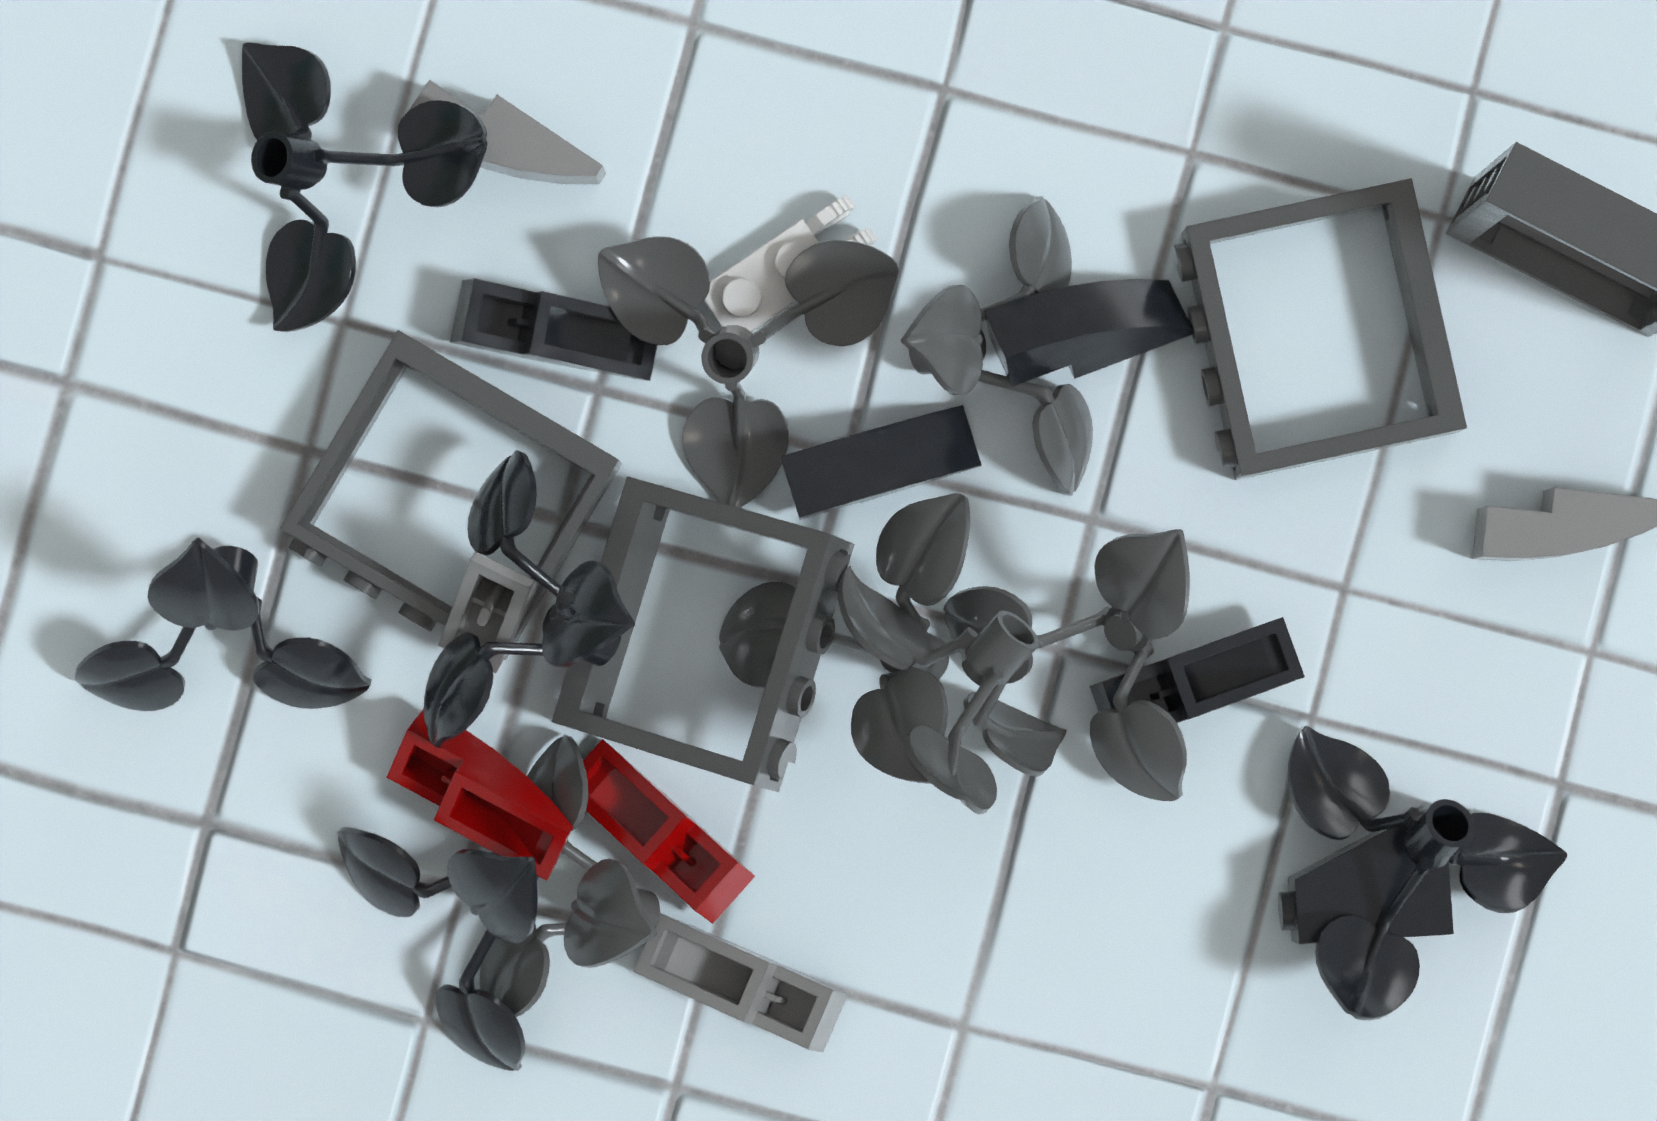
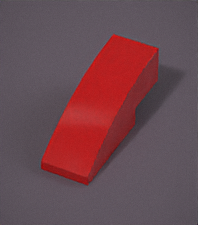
(482, 796)
(662, 834)

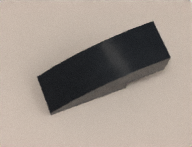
(1084, 326)
(549, 330)
(880, 461)
(1213, 673)

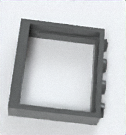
(1564, 234)
(1421, 308)
(373, 577)
(803, 640)

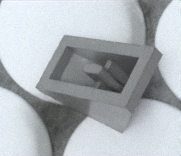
(489, 604)

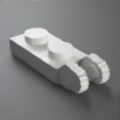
(756, 287)

